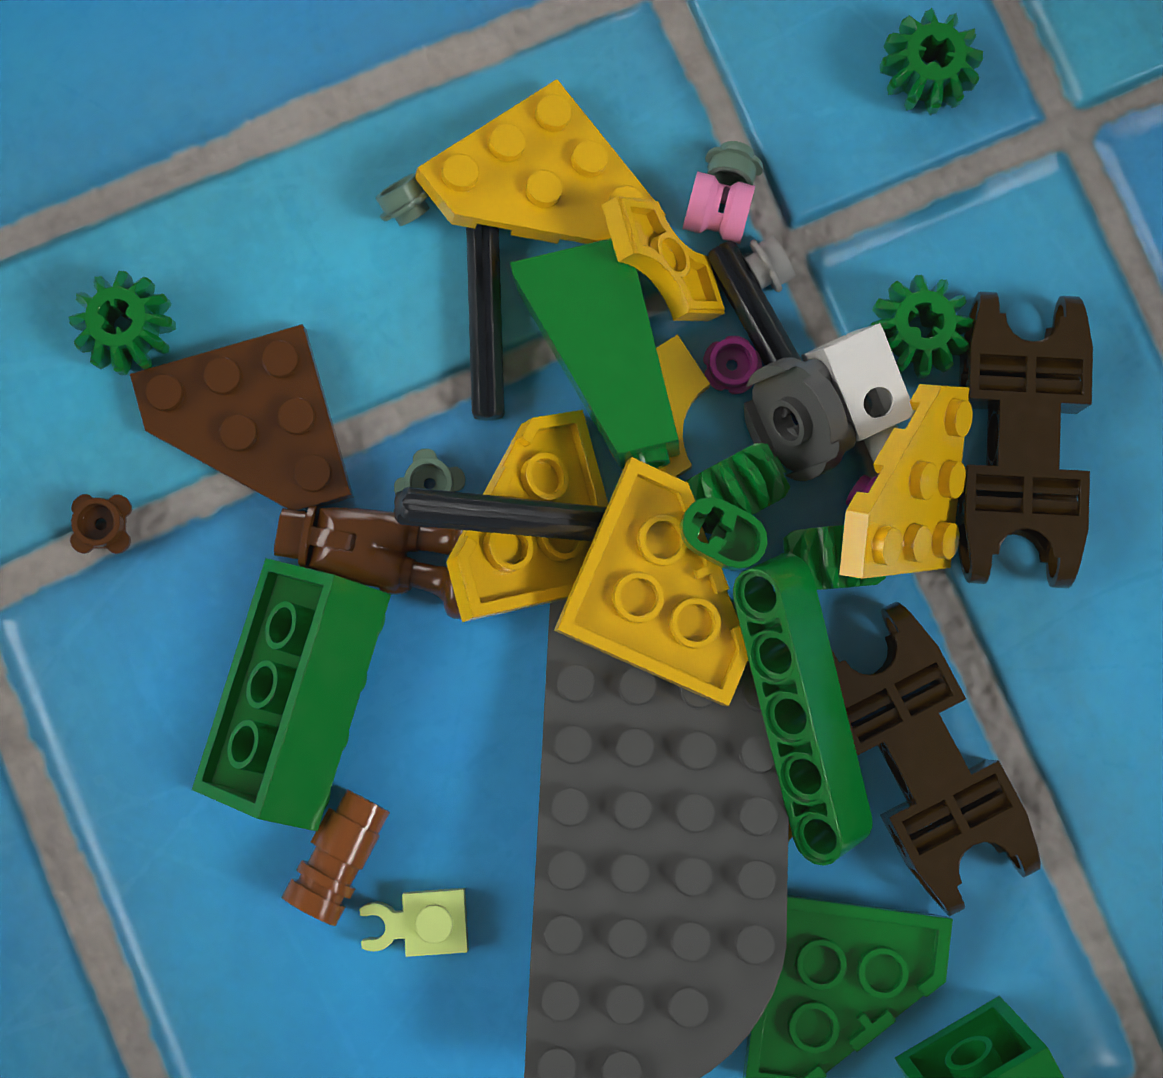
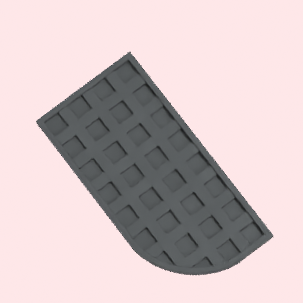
(651, 872)

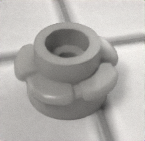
(770, 264)

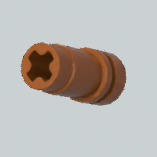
(341, 849)

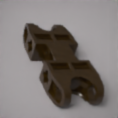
(1021, 484)
(945, 801)

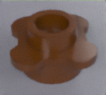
(85, 515)

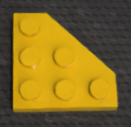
(532, 172)
(912, 506)
(509, 572)
(654, 597)

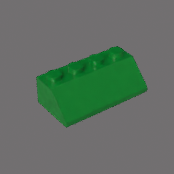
(291, 694)

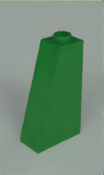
(605, 344)

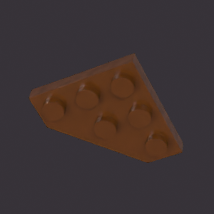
(251, 416)

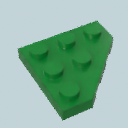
(843, 983)

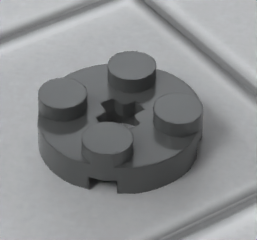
(807, 391)

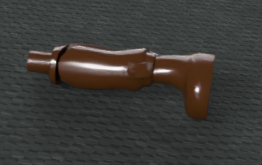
(368, 549)

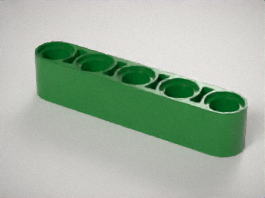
(803, 708)

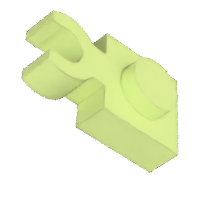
(430, 923)

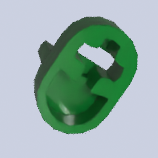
(736, 540)

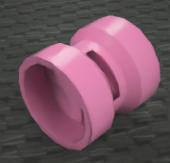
(705, 202)

